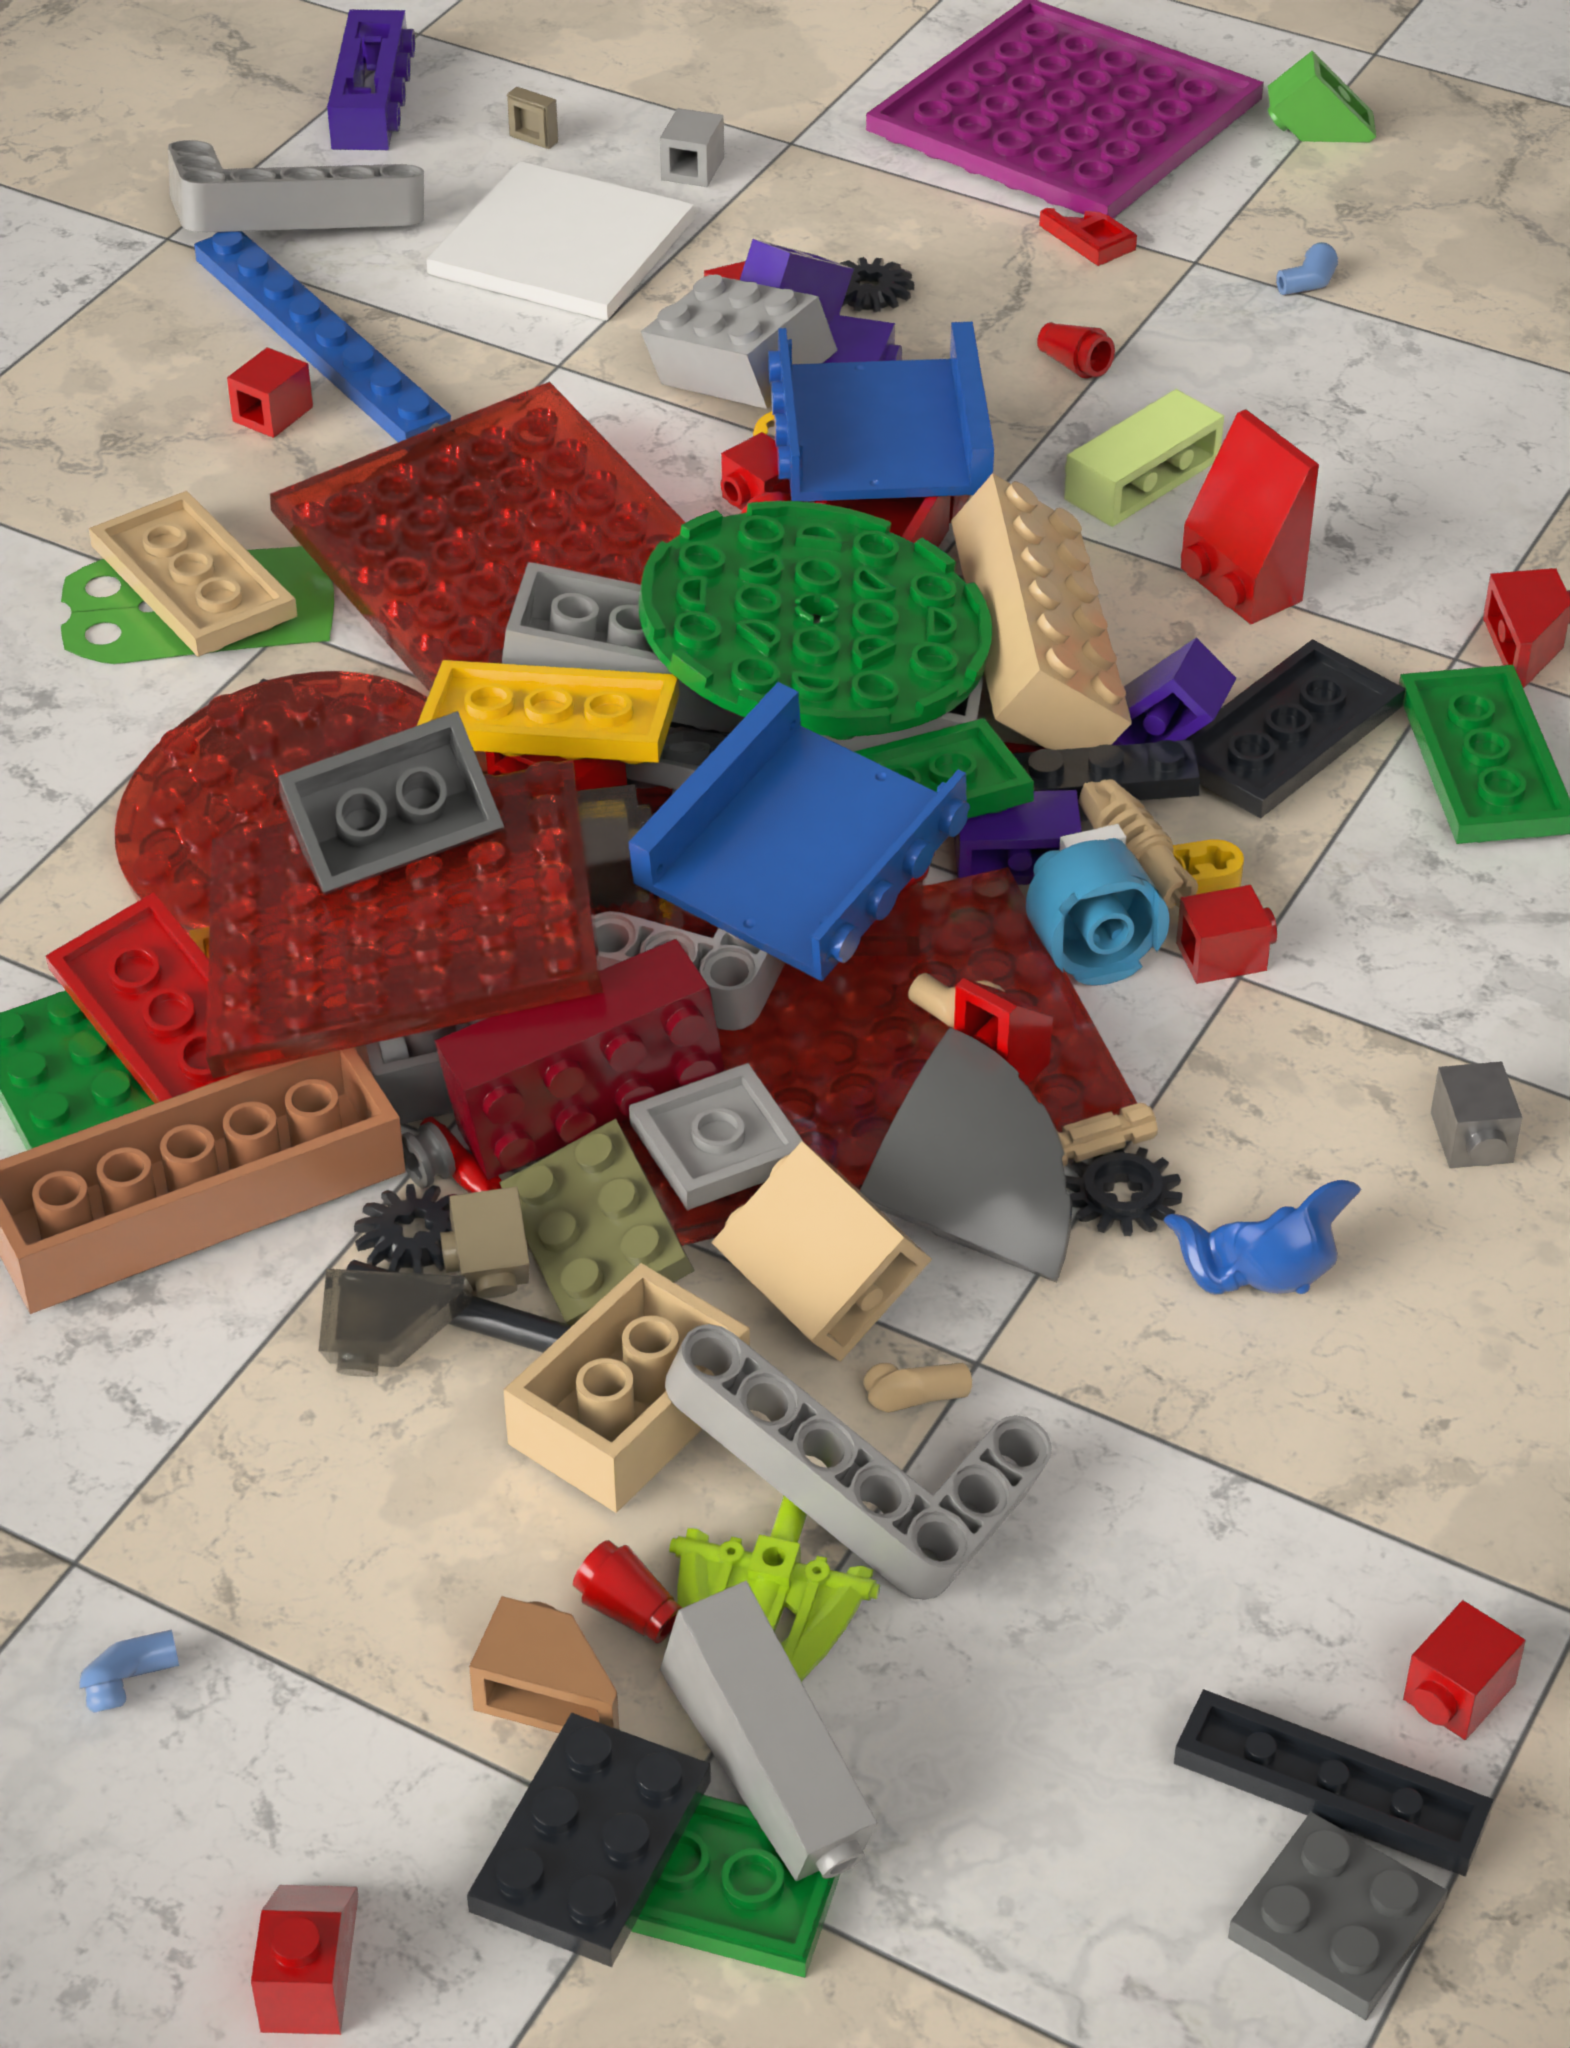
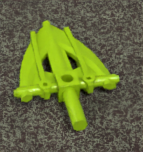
(813, 1592)

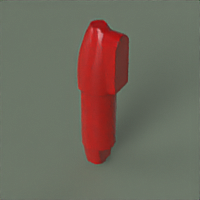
(468, 1171)

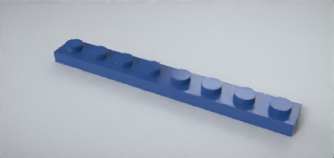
(319, 335)

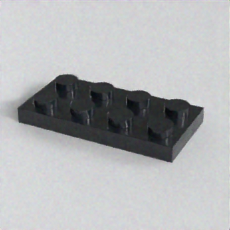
(1291, 726)

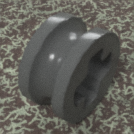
(427, 1155)

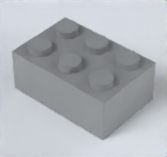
(722, 335)

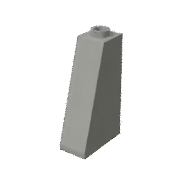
(767, 1733)

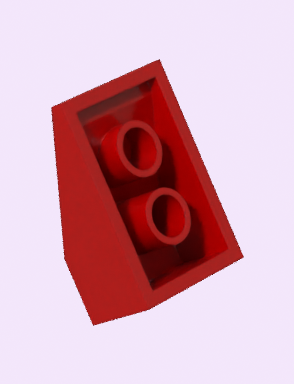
(1253, 522)

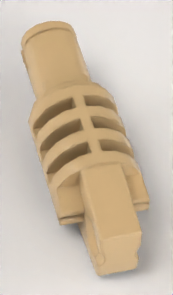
(1110, 804)

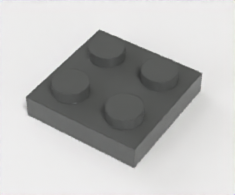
(1337, 1915)

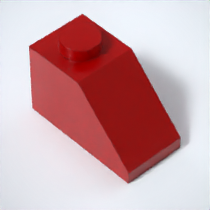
(1527, 618)
(1005, 1025)
(304, 1959)

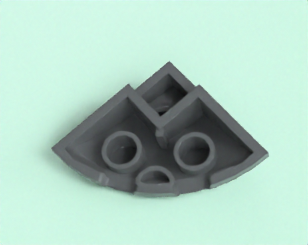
(976, 1160)

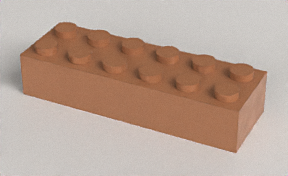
(192, 1173)

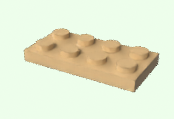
(193, 573)

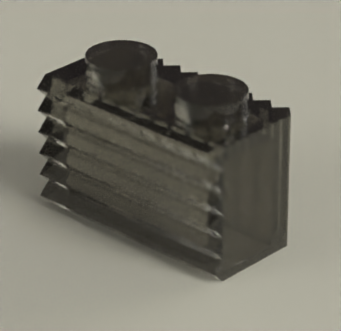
(609, 823)

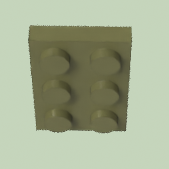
(594, 1220)

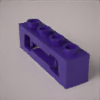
(355, 114)

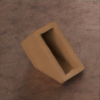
(539, 1669)

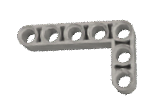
(289, 196)
(734, 970)
(854, 1467)

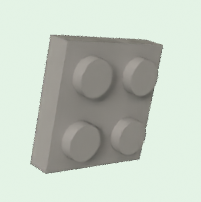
(714, 1135)

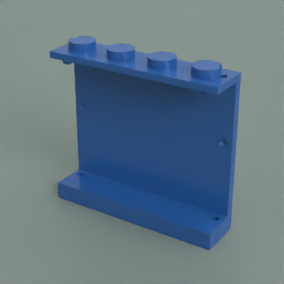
(882, 424)
(793, 838)

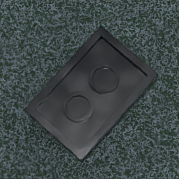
(590, 1839)

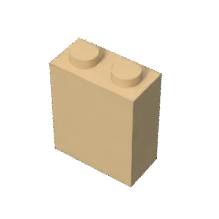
(820, 1251)

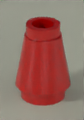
(1079, 348)
(626, 1590)

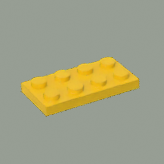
(557, 709)

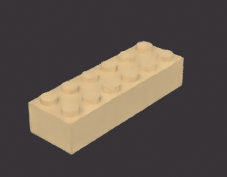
(1050, 644)

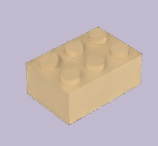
(599, 1396)

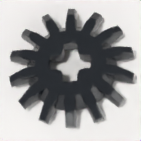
(891, 280)
(1139, 1175)
(387, 1235)

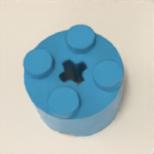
(1096, 910)

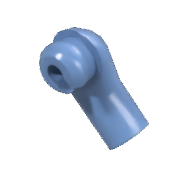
(1313, 274)
(125, 1660)

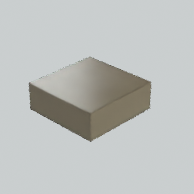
(532, 117)

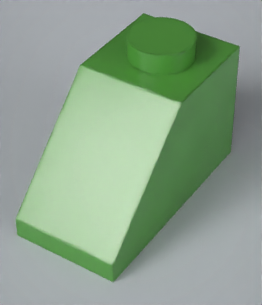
(1319, 105)

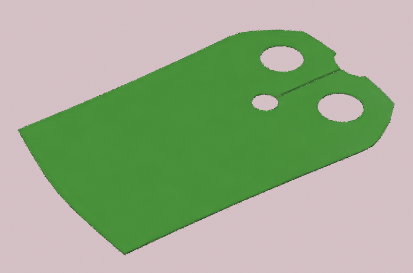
(149, 637)

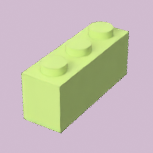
(1143, 457)

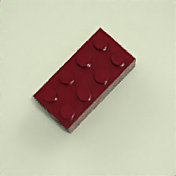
(570, 1066)

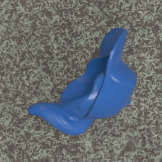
(1269, 1254)

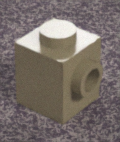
(487, 1241)

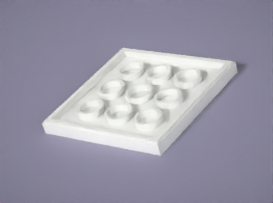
(561, 240)

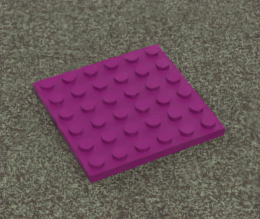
(1065, 108)

